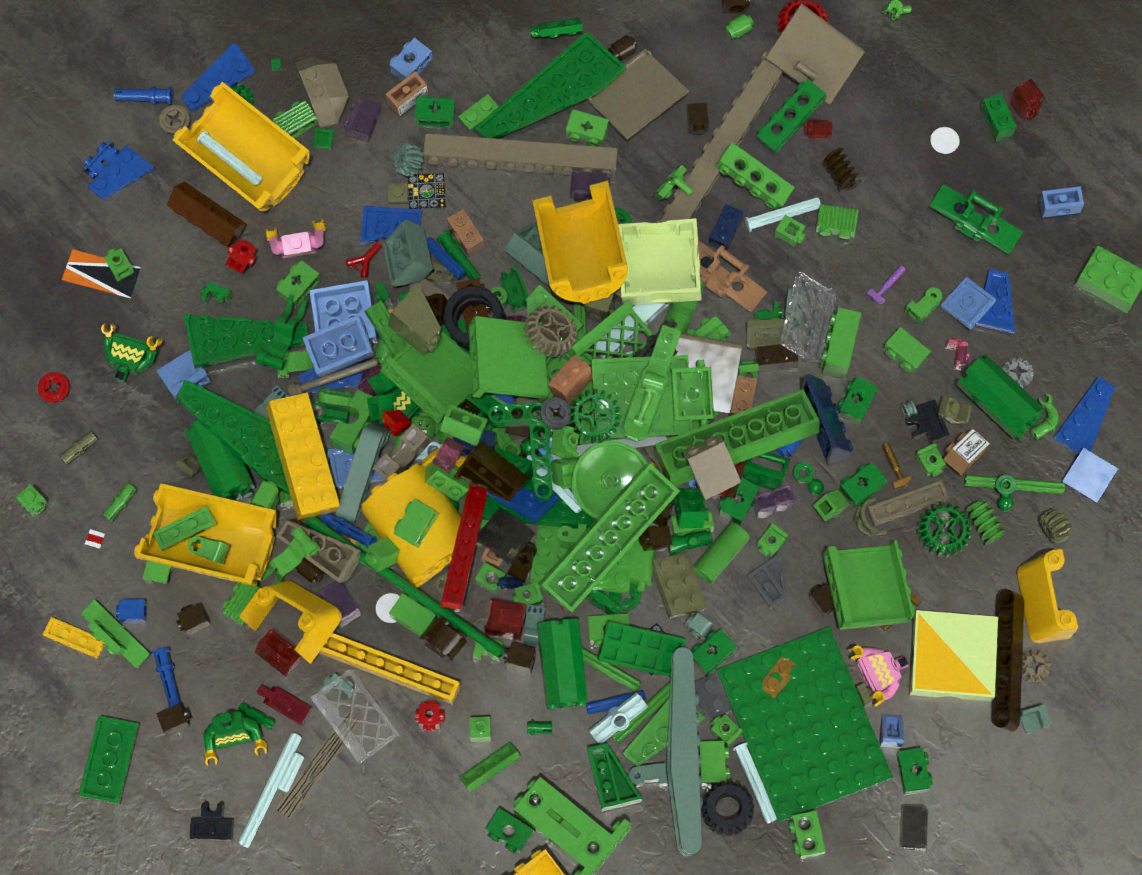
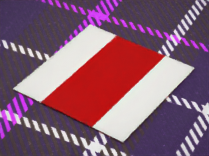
(94, 538)

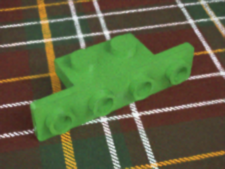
(113, 634)

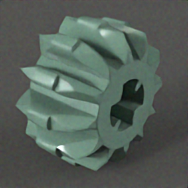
(408, 159)

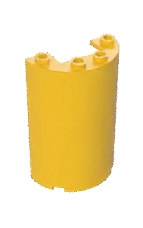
(253, 141)
(582, 246)
(239, 525)

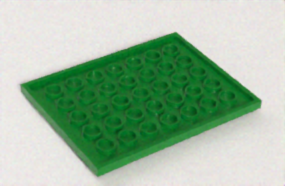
(814, 735)

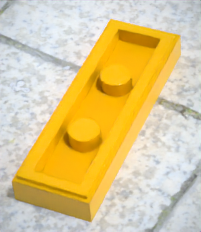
(73, 637)

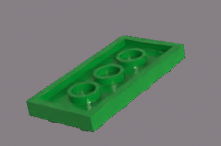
(108, 759)

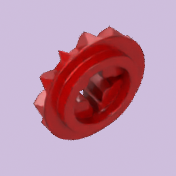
(57, 379)

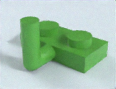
(675, 178)

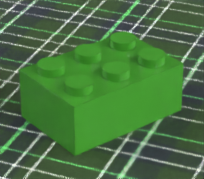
(1111, 279)
(840, 343)

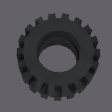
(733, 791)

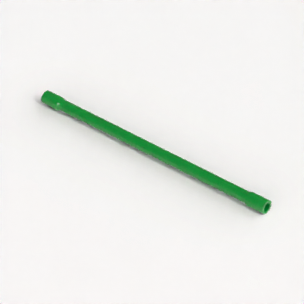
(487, 643)

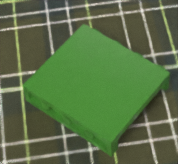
(505, 361)
(432, 379)
(869, 586)

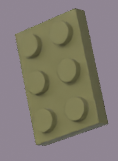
(678, 585)

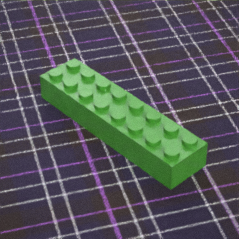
(744, 434)
(608, 537)

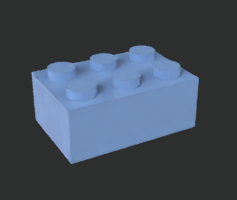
(339, 346)

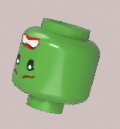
(425, 423)

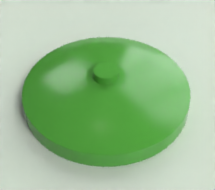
(602, 474)

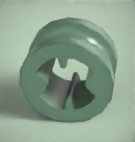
(909, 409)

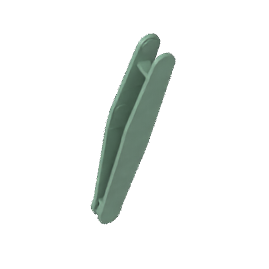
(682, 754)

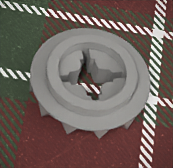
(1026, 377)

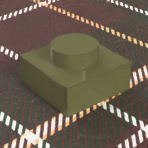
(398, 193)
(189, 464)
(864, 694)

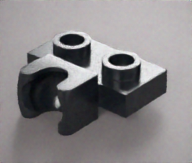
(928, 422)
(211, 825)

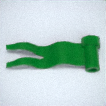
(282, 338)

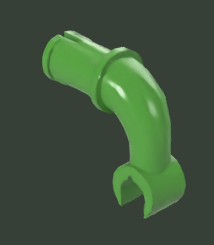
(1050, 422)

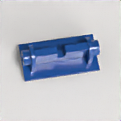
(94, 164)

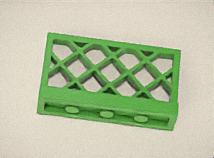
(605, 327)

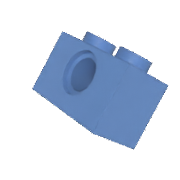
(415, 50)
(1061, 202)

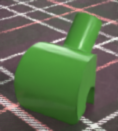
(896, 9)

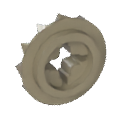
(172, 112)
(1042, 671)

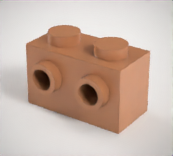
(571, 379)

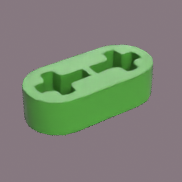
(334, 396)

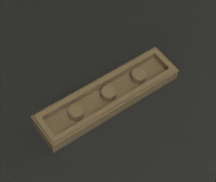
(907, 503)

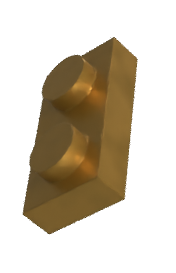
(772, 685)

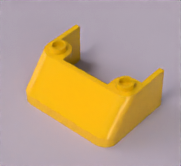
(317, 620)

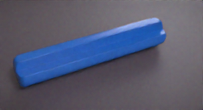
(441, 255)
(608, 703)

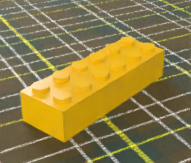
(302, 456)

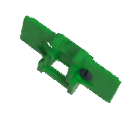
(973, 224)

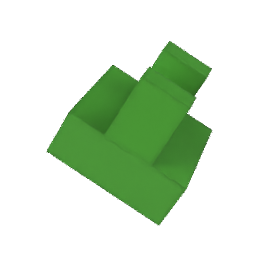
(748, 366)

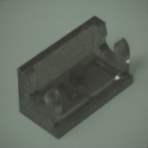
(915, 828)

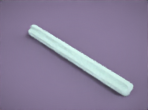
(269, 790)

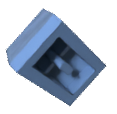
(891, 731)

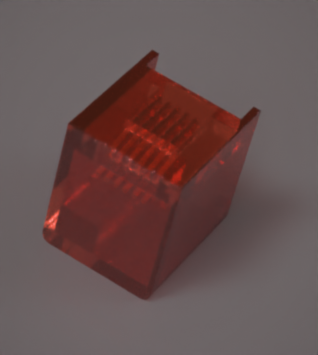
(506, 619)

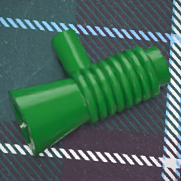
(690, 541)

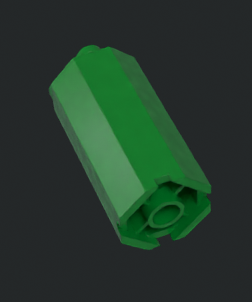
(1000, 397)
(221, 466)
(562, 663)

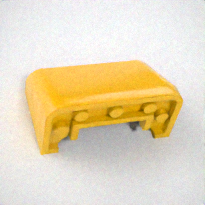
(1040, 606)

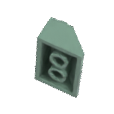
(527, 249)
(407, 254)

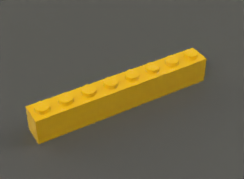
(391, 668)

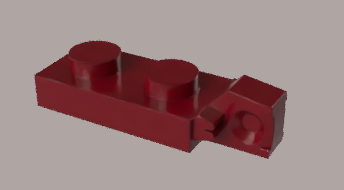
(285, 704)

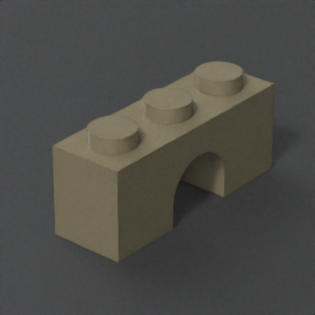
(411, 446)

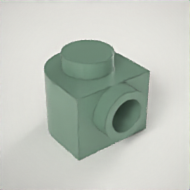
(698, 626)

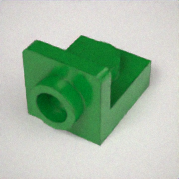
(219, 293)
(765, 314)

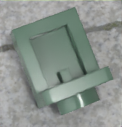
(347, 684)

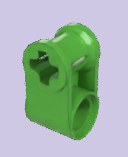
(211, 549)

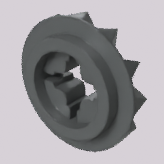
(553, 404)

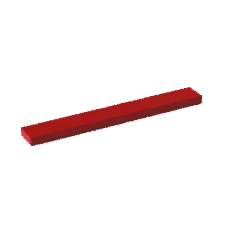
(464, 547)

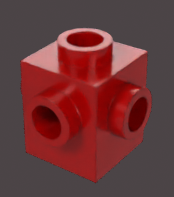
(240, 255)
(433, 722)

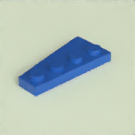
(229, 68)
(1086, 419)

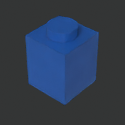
(132, 611)

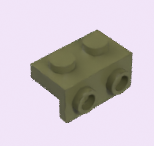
(764, 332)

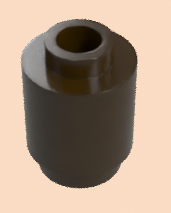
(623, 47)
(310, 571)

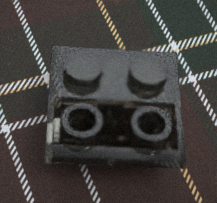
(504, 536)

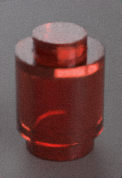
(818, 129)

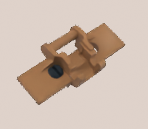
(721, 281)

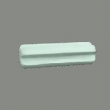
(290, 772)

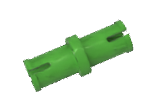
(119, 502)

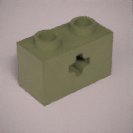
(600, 309)

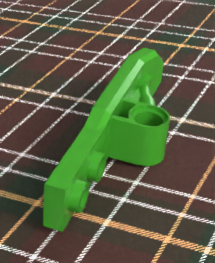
(650, 387)

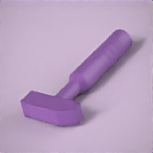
(886, 285)

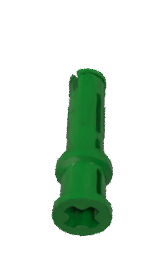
(454, 250)

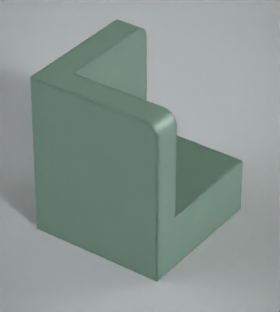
(1035, 719)

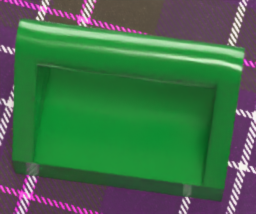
(765, 476)

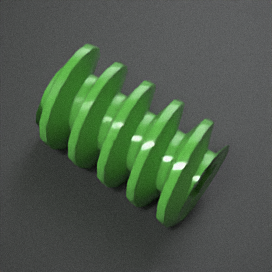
(986, 521)

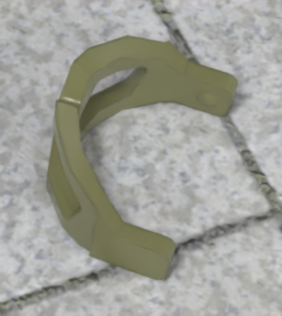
(859, 520)

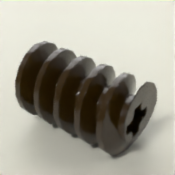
(840, 171)

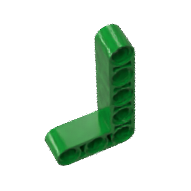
(536, 442)

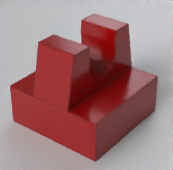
(396, 420)

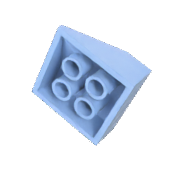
(343, 302)

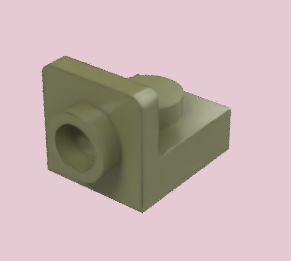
(954, 411)

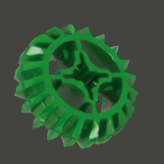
(603, 415)
(950, 536)

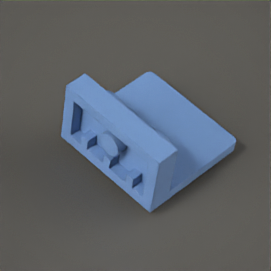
(182, 369)

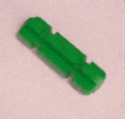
(261, 718)

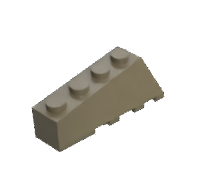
(333, 557)

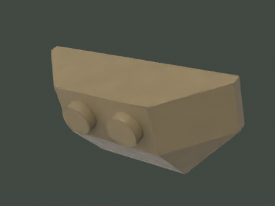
(324, 89)

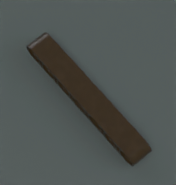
(1012, 669)

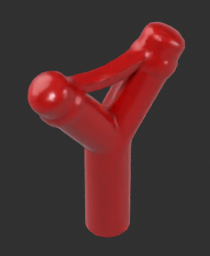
(364, 260)

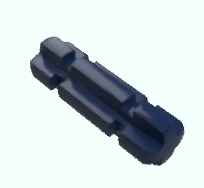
(509, 583)

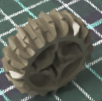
(553, 326)

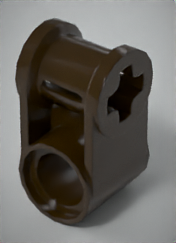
(523, 562)

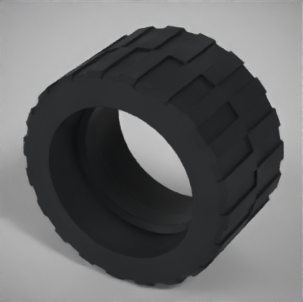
(463, 299)

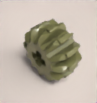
(1056, 525)

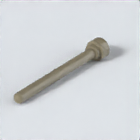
(298, 388)

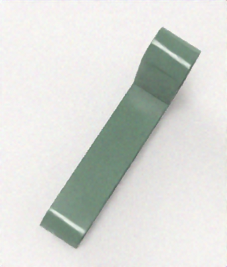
(370, 443)

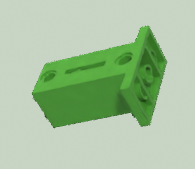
(568, 826)

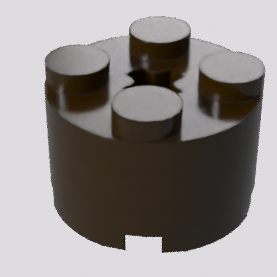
(443, 639)

